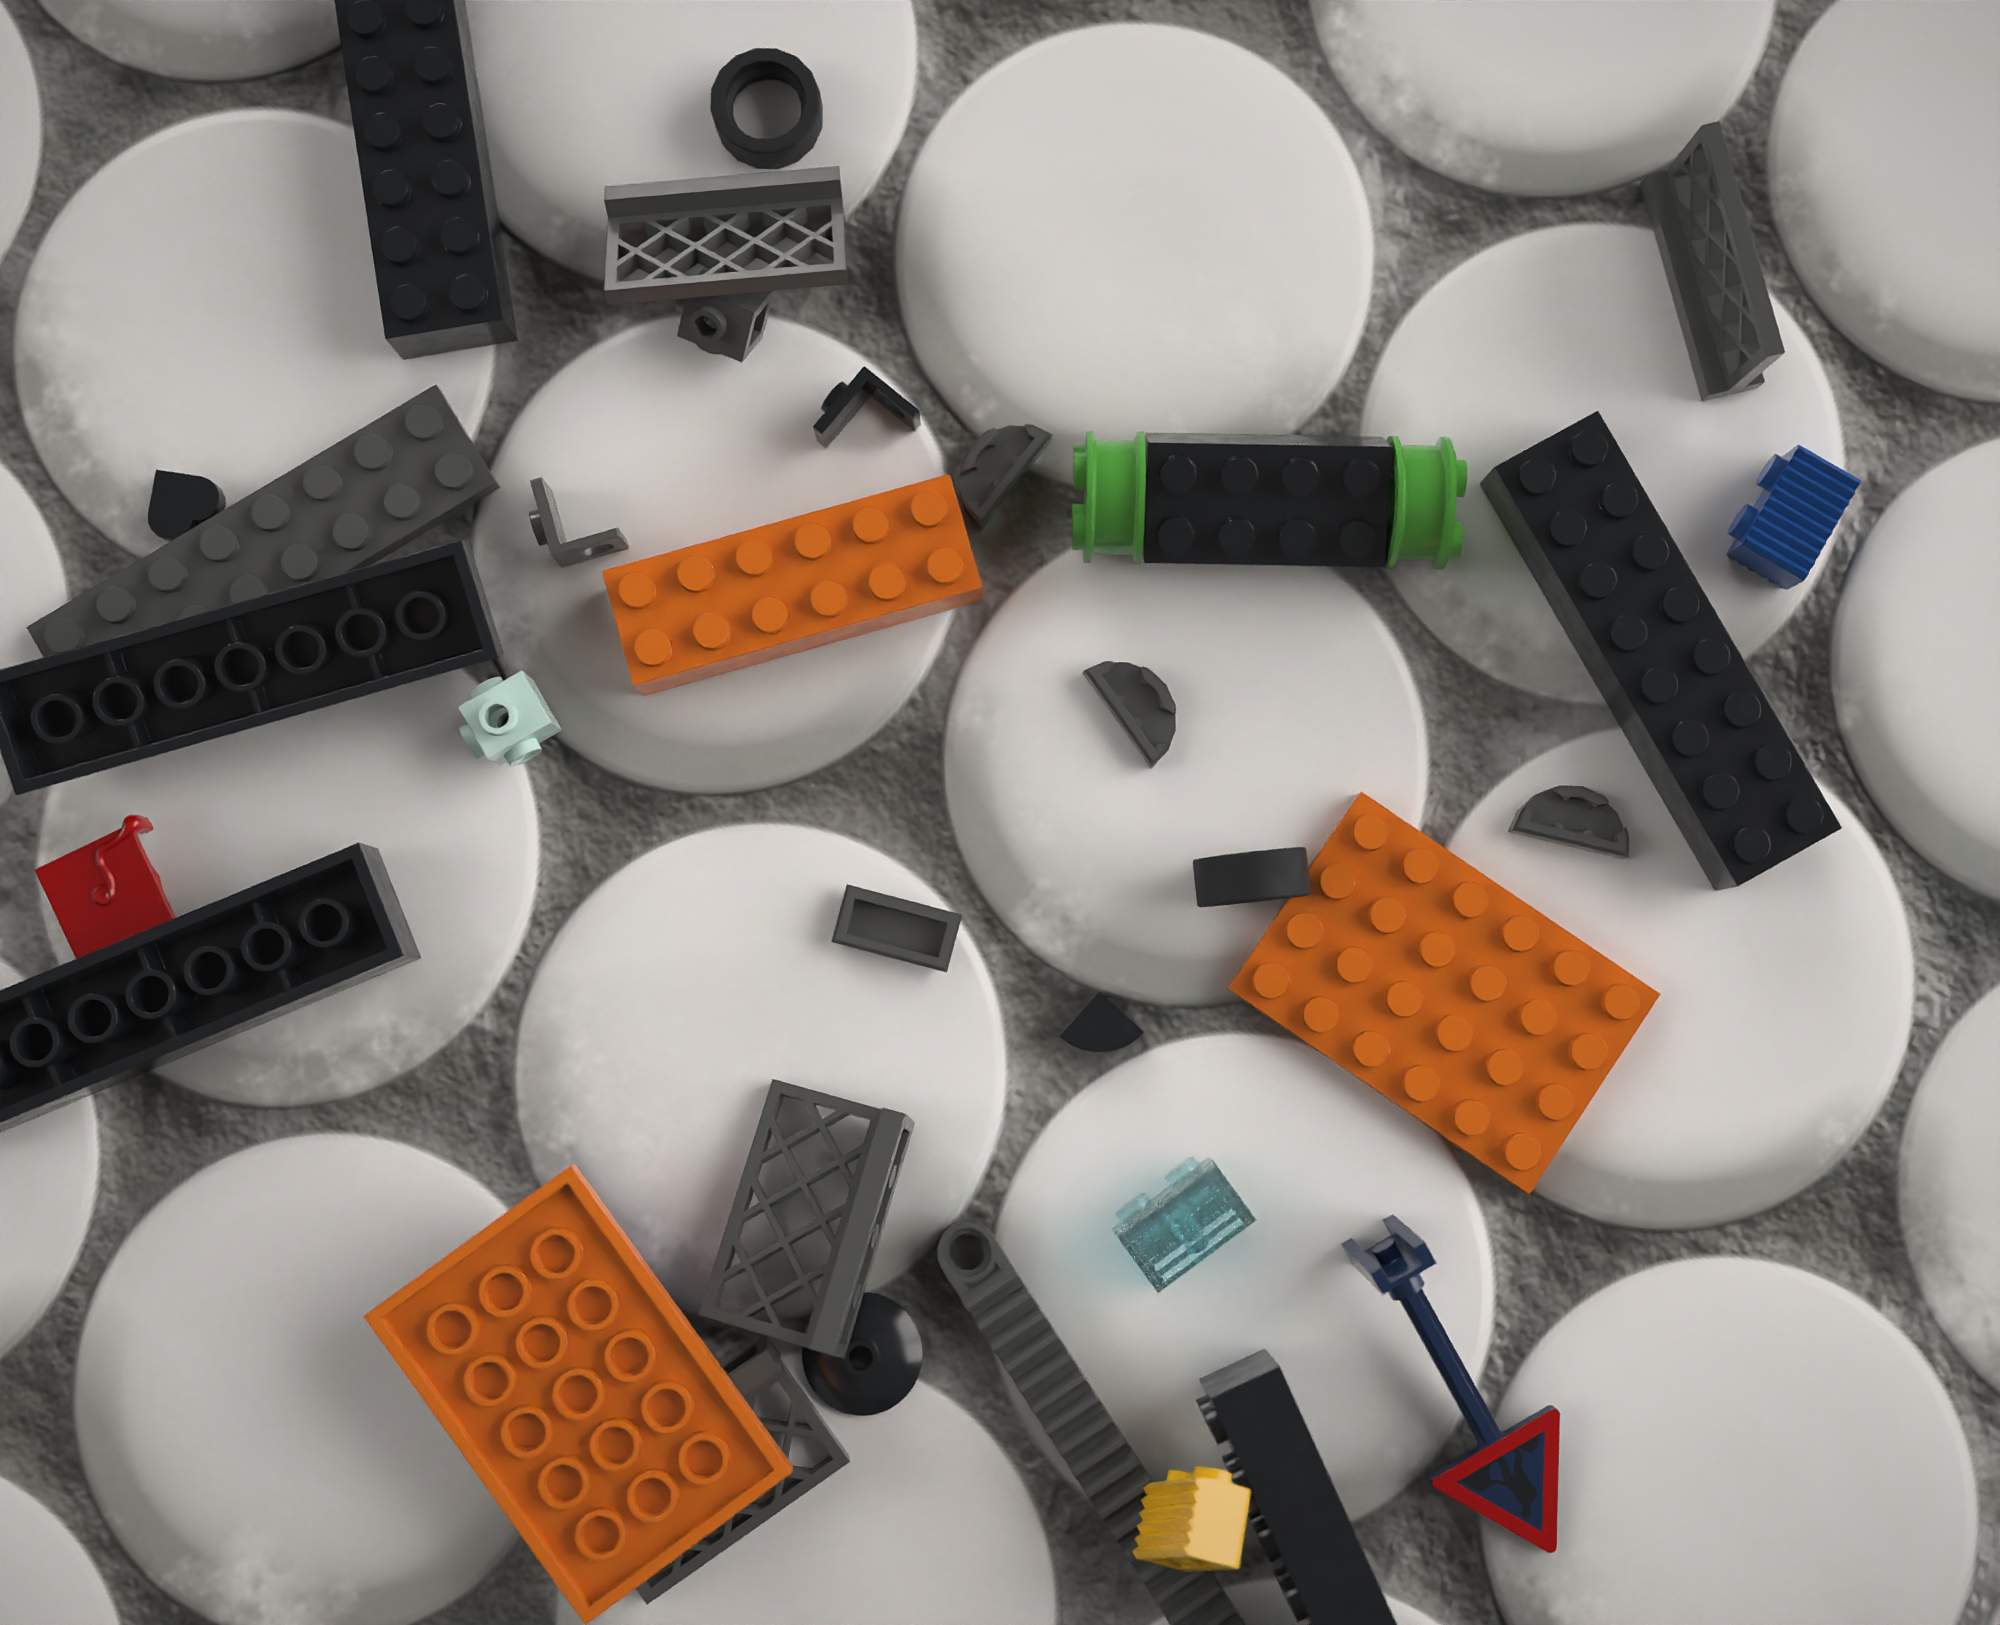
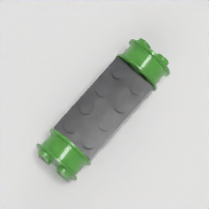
(1268, 500)

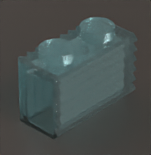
(1182, 1221)

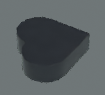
(182, 503)

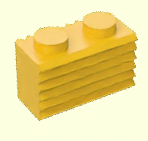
(1193, 1521)

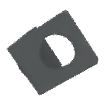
(549, 530)

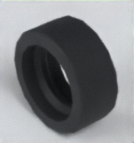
(766, 65)
(1251, 877)

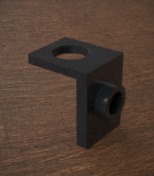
(846, 401)

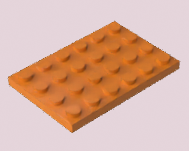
(1444, 992)
(579, 1393)

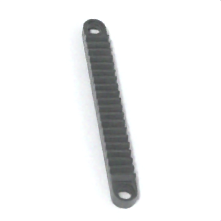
(1074, 1420)

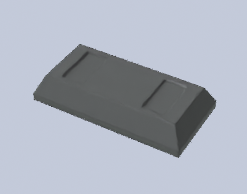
(896, 928)

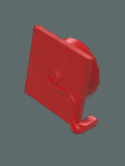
(106, 889)

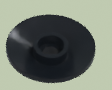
(895, 1366)

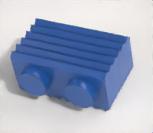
(1792, 516)

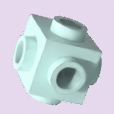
(527, 725)

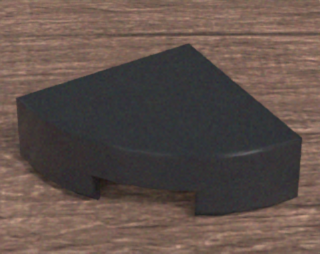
(1101, 1027)

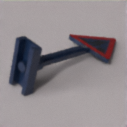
(1510, 1471)

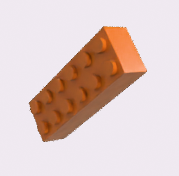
(793, 585)

